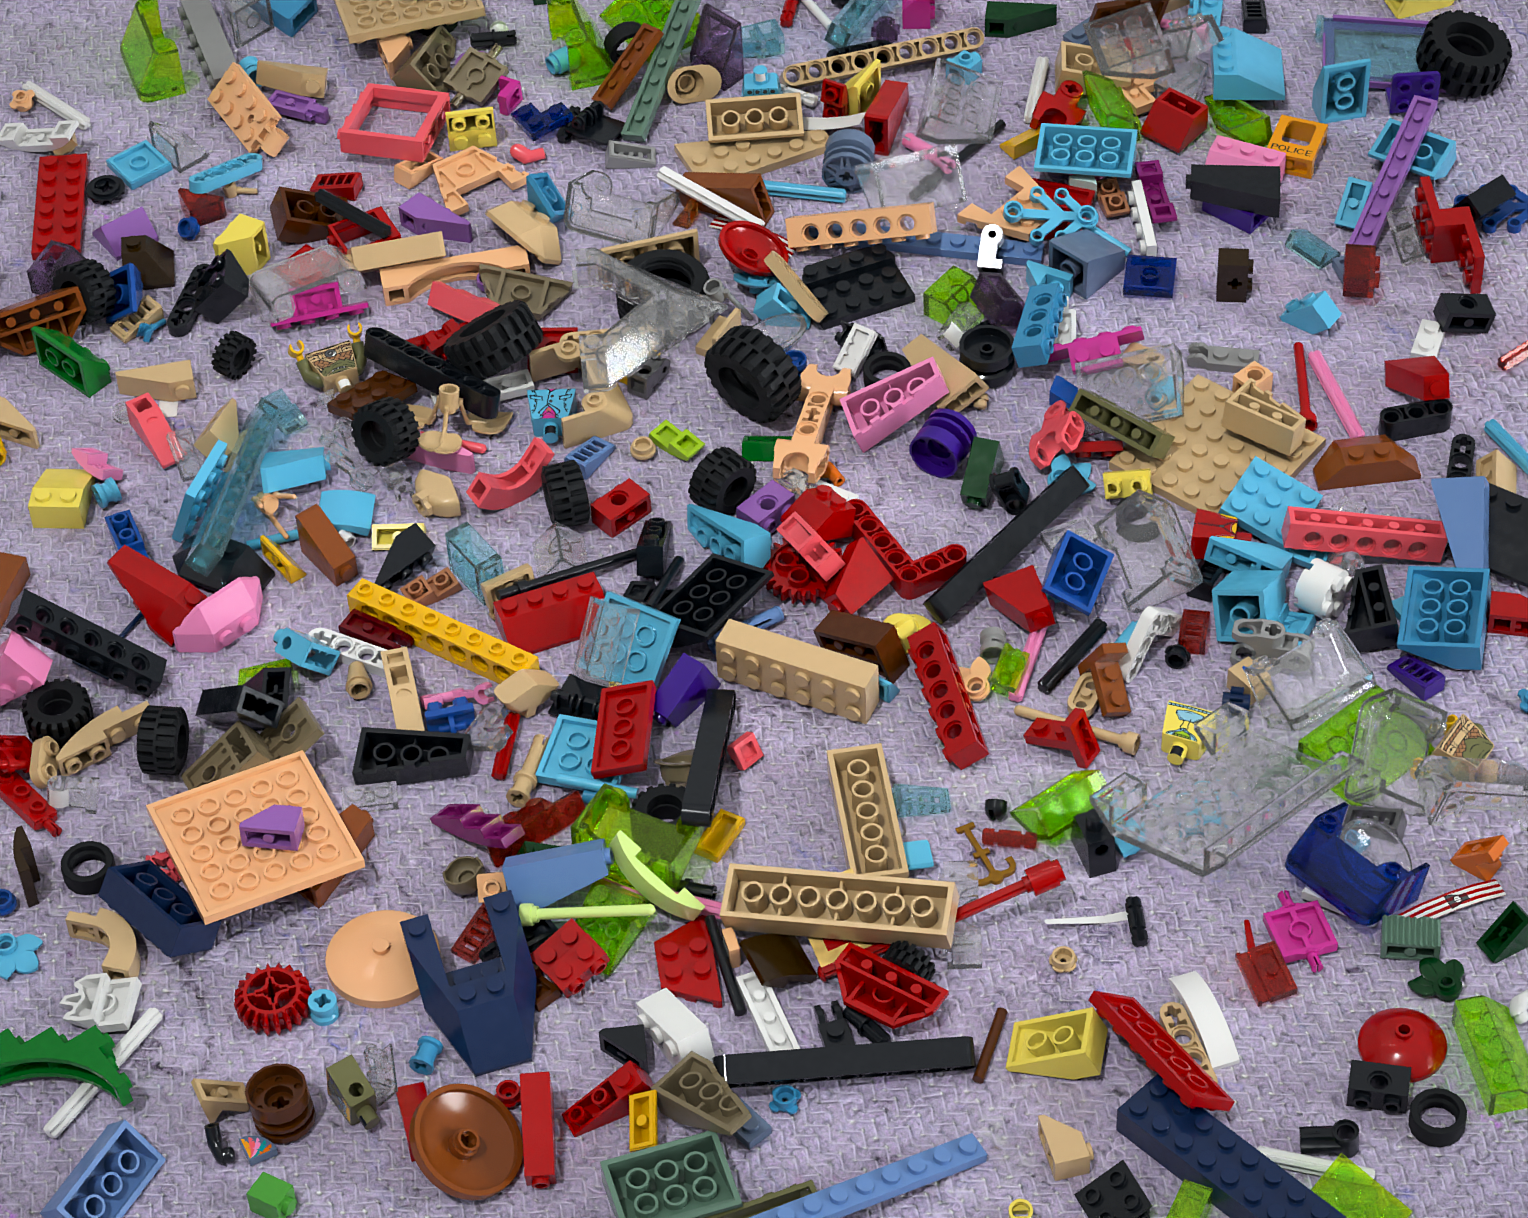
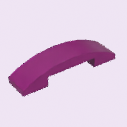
(1155, 193)

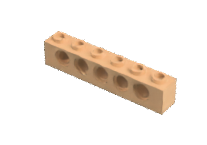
(922, 214)

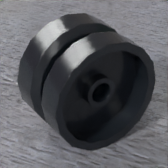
(988, 354)

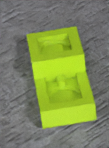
(677, 443)

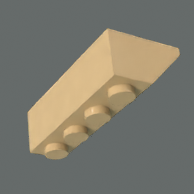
(754, 117)
(682, 241)

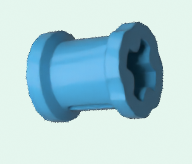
(425, 1055)

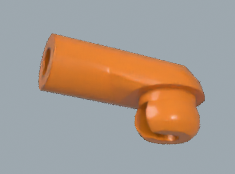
(833, 475)

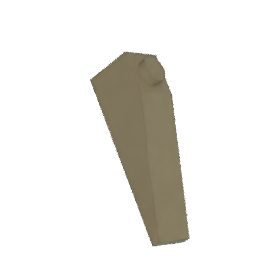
(429, 63)

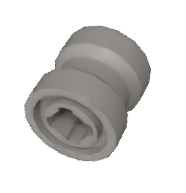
(991, 641)

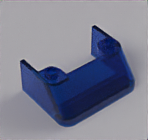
(1347, 877)

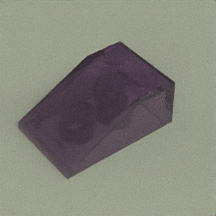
(719, 45)

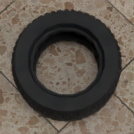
(671, 265)

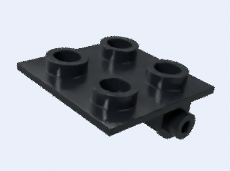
(594, 125)
(576, 699)
(1114, 1195)

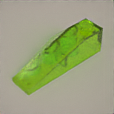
(1240, 120)

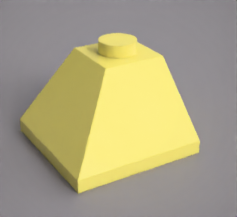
(864, 88)

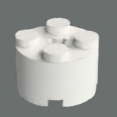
(1322, 589)

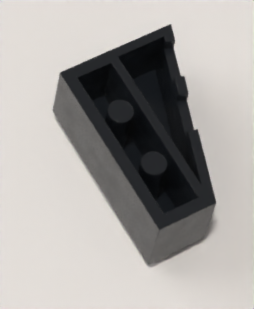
(1371, 612)

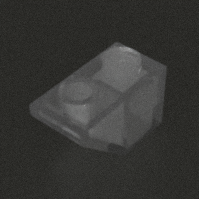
(1406, 235)

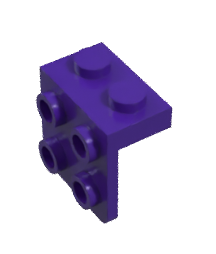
(1407, 85)

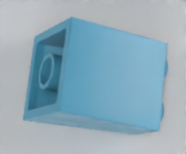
(1247, 596)

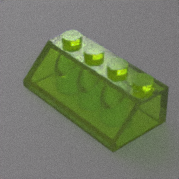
(1493, 1052)

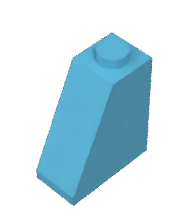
(293, 468)

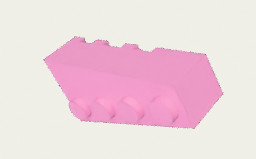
(892, 402)

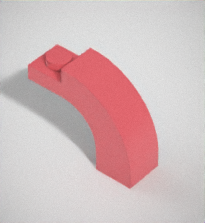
(514, 485)

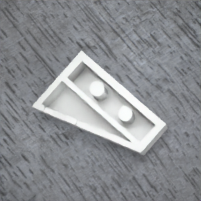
(673, 1027)

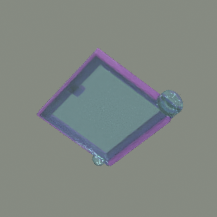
(1386, 41)

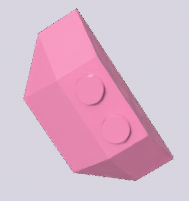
(221, 617)

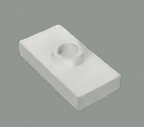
(855, 349)

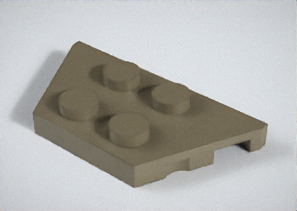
(537, 291)

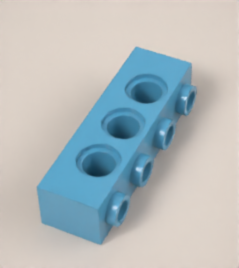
(1039, 325)

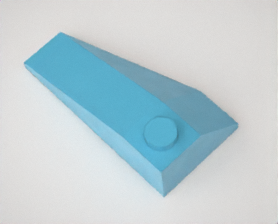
(729, 536)

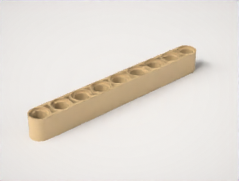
(892, 53)

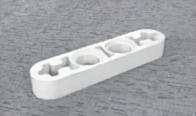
(356, 650)

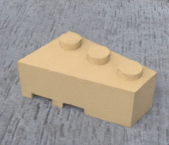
(1263, 419)

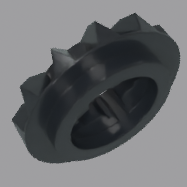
(98, 186)

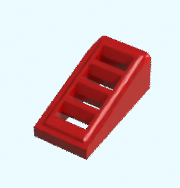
(343, 184)

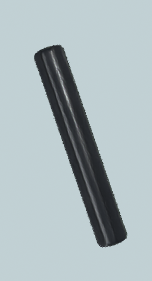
(353, 213)
(1072, 656)

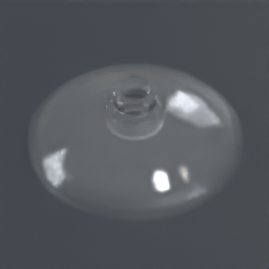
(784, 328)
(1375, 842)

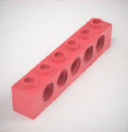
(1364, 534)

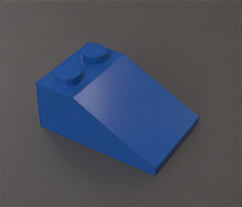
(1076, 572)

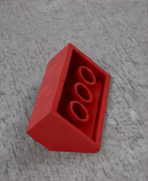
(546, 614)

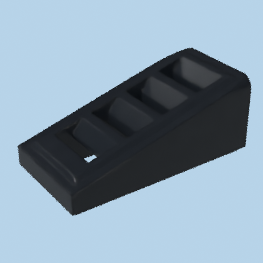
(1253, 16)
(1211, 579)

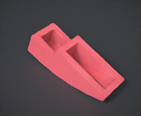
(810, 546)

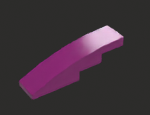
(473, 825)

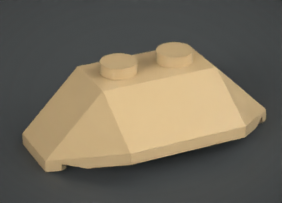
(529, 229)

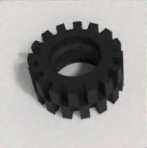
(234, 355)
(910, 959)

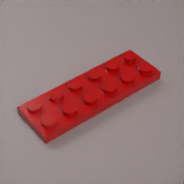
(60, 201)
(1161, 1052)

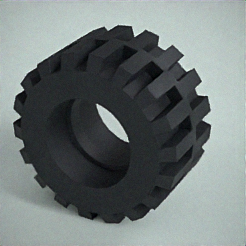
(94, 285)
(385, 431)
(722, 481)
(565, 493)
(55, 698)
(162, 740)
(661, 802)

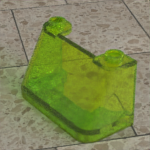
(585, 47)
(151, 57)
(664, 846)

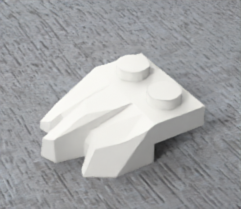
(102, 1002)

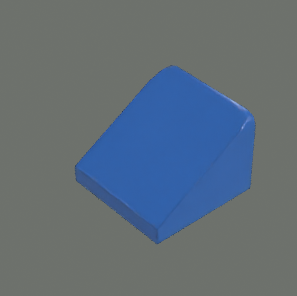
(1062, 390)

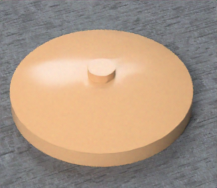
(371, 961)

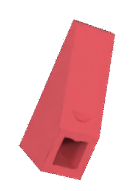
(151, 427)

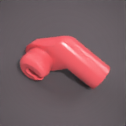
(526, 155)

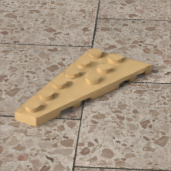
(751, 155)

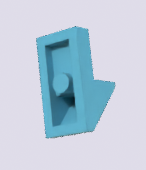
(1353, 202)
(1040, 274)

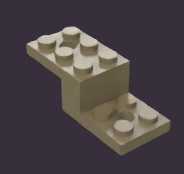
(245, 748)

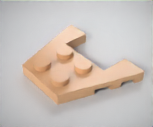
(469, 170)
(1021, 182)

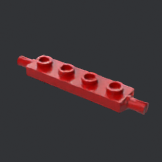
(28, 803)

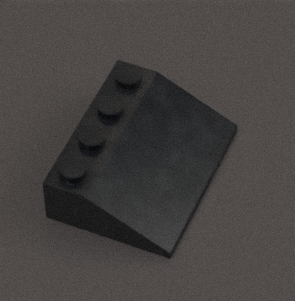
(1507, 535)
(712, 597)

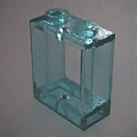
(472, 558)

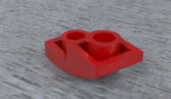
(834, 98)

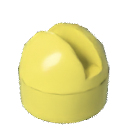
(1019, 1207)

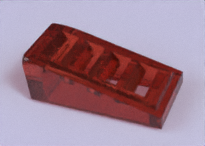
(1194, 644)
(474, 929)

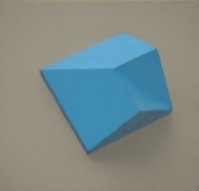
(545, 196)

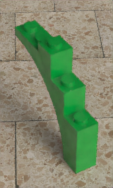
(51, 1055)

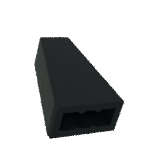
(1237, 187)
(240, 703)

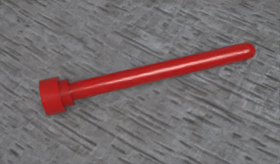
(1305, 411)

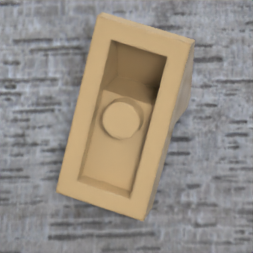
(219, 1096)

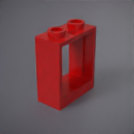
(347, 230)

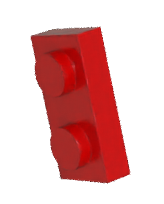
(1106, 447)

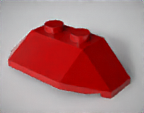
(884, 988)

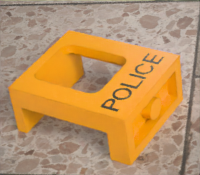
(1299, 158)

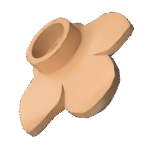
(977, 678)

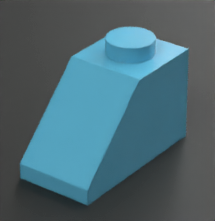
(778, 301)

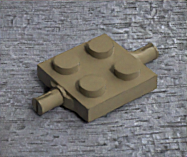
(475, 76)

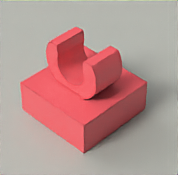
(745, 750)

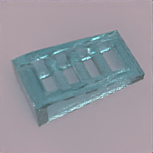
(906, 794)

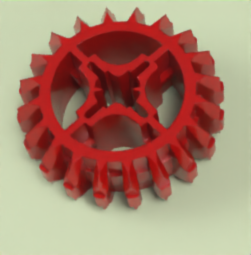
(255, 1000)

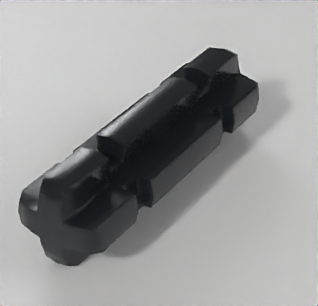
(561, 134)
(1136, 921)

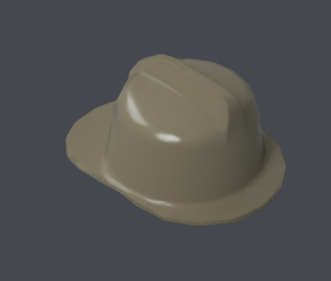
(676, 768)

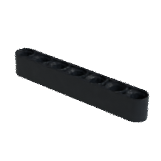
(430, 371)

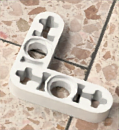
(1151, 623)

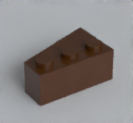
(864, 640)

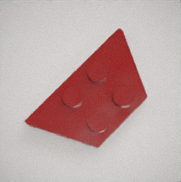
(688, 963)

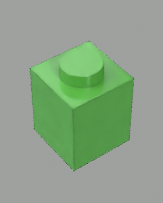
(271, 1197)

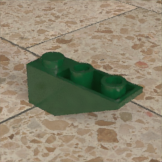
(1017, 18)

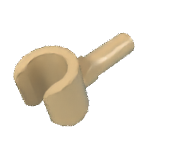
(231, 190)

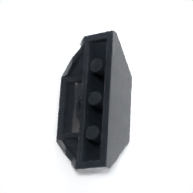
(237, 561)

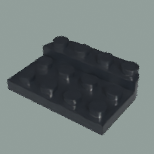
(857, 285)

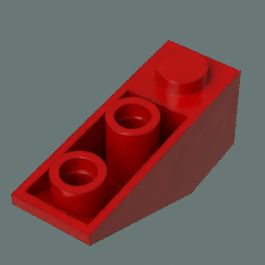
(607, 1100)

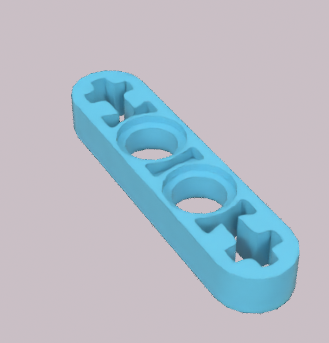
(225, 173)

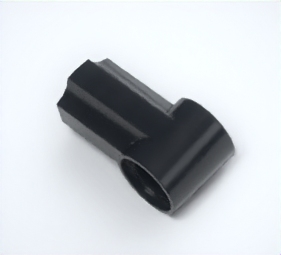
(1329, 1139)

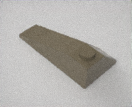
(700, 1097)

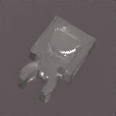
(398, 478)
(795, 481)

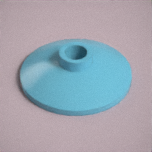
(755, 283)

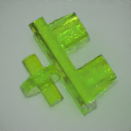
(1008, 669)

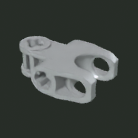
(1267, 639)

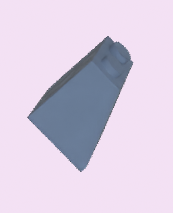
(1088, 258)

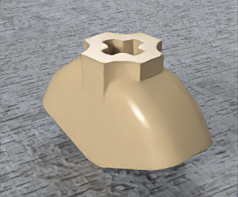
(435, 495)
(526, 691)

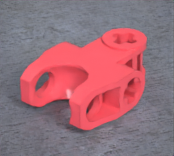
(1058, 432)

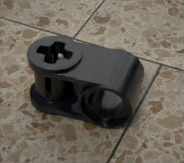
(1010, 490)

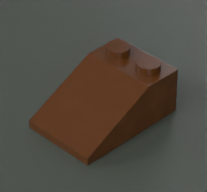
(299, 217)

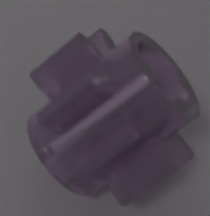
(885, 29)

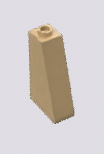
(397, 252)
(962, 382)

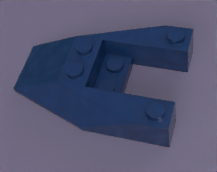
(482, 1007)

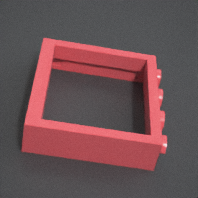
(390, 145)

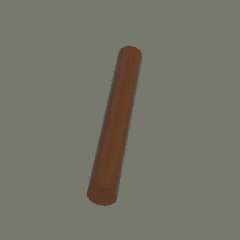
(990, 1045)

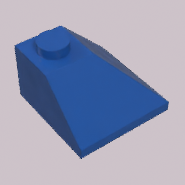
(129, 292)

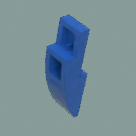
(125, 532)

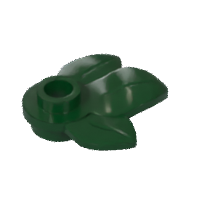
(1438, 979)

